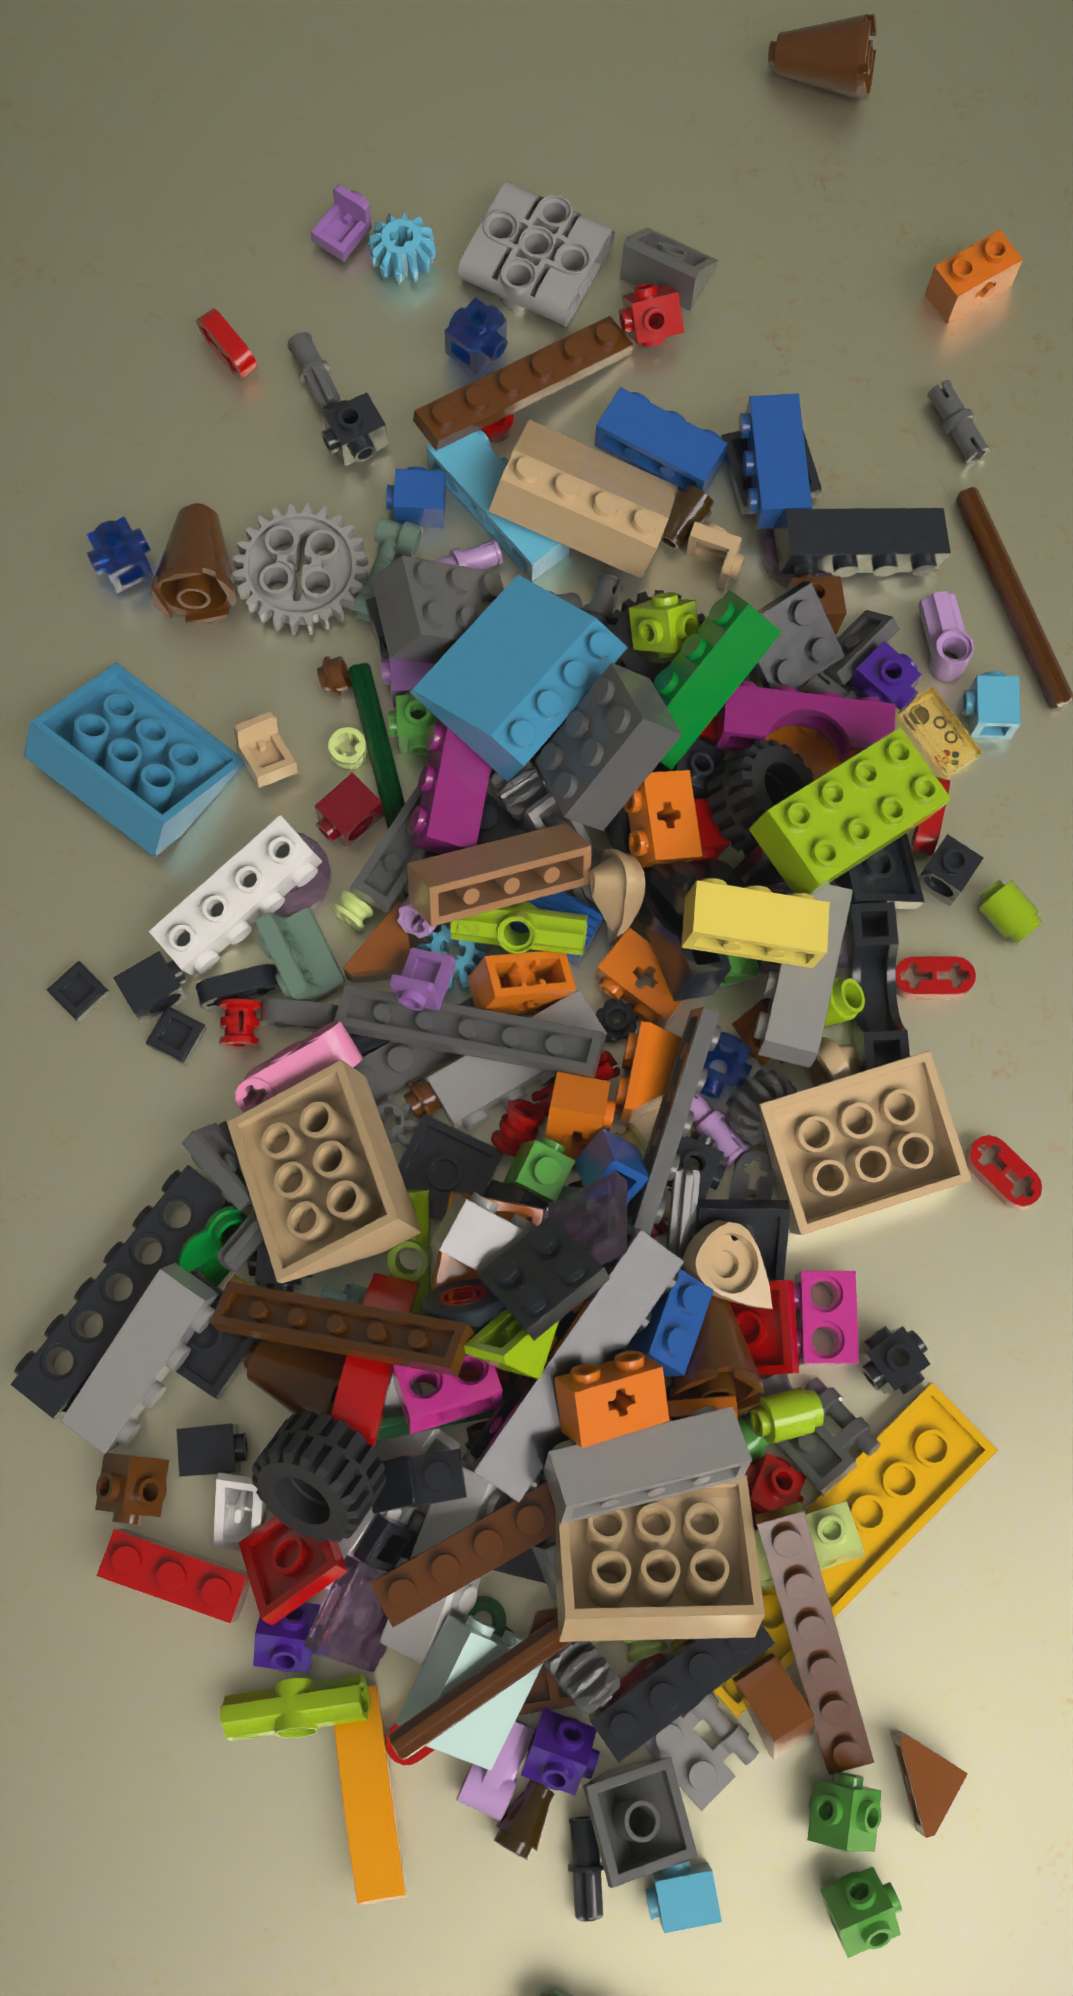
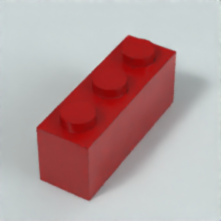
(174, 1575)

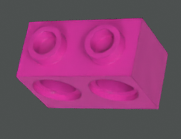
(837, 1319)
(452, 1396)

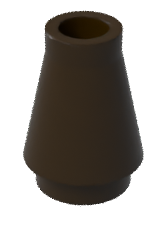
(689, 506)
(524, 1821)

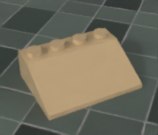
(584, 499)
(862, 1143)
(322, 1174)
(662, 1570)

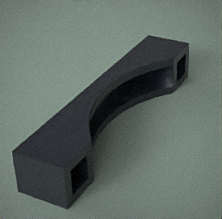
(686, 971)

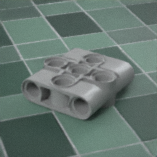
(526, 223)

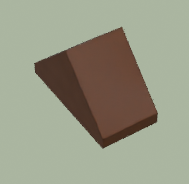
(381, 953)
(774, 1705)
(928, 1781)

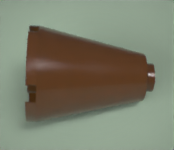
(829, 55)
(195, 569)
(720, 1362)
(295, 1375)

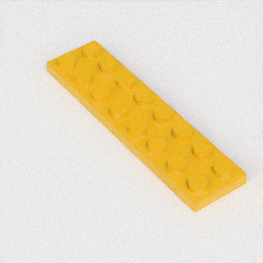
(891, 1496)

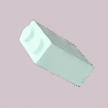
(455, 1656)

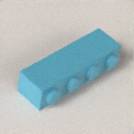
(472, 478)

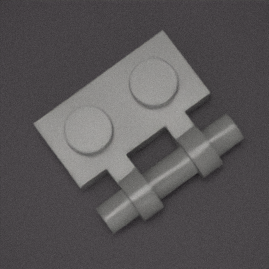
(696, 1765)

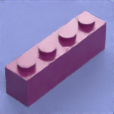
(451, 796)

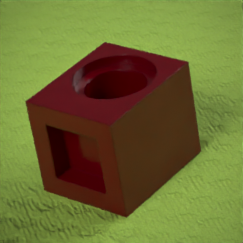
(348, 811)

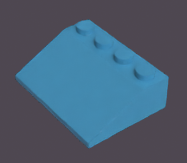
(517, 674)
(131, 757)

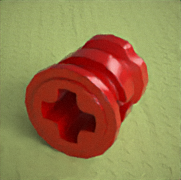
(249, 1023)
(517, 1126)

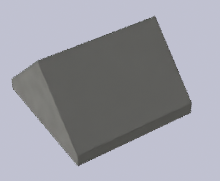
(662, 260)
(639, 1820)

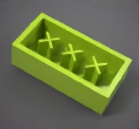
(849, 813)

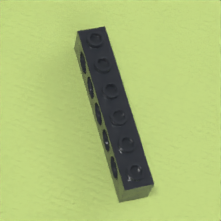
(35, 1371)

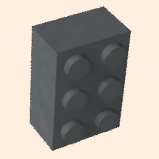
(430, 605)
(607, 747)

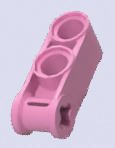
(297, 1064)

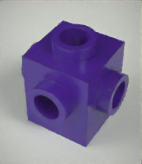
(887, 677)
(283, 1643)
(561, 1752)

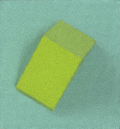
(510, 1347)

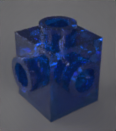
(476, 335)
(119, 554)
(732, 1055)

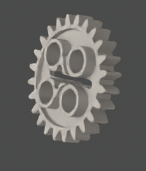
(262, 566)

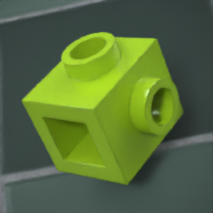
(663, 624)

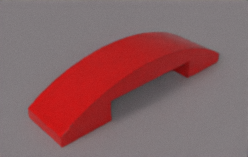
(365, 1381)

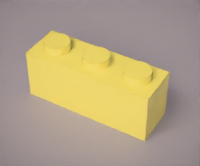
(755, 923)

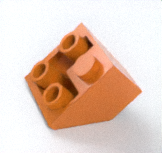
(650, 1061)

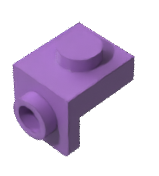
(343, 224)
(423, 980)

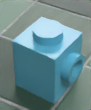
(993, 706)
(683, 1897)

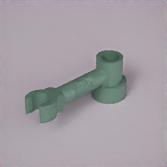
(394, 540)

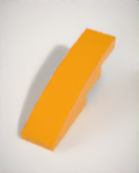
(370, 1807)

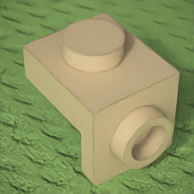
(717, 547)
(264, 749)

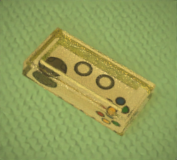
(940, 733)

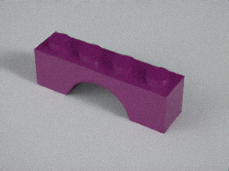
(845, 722)

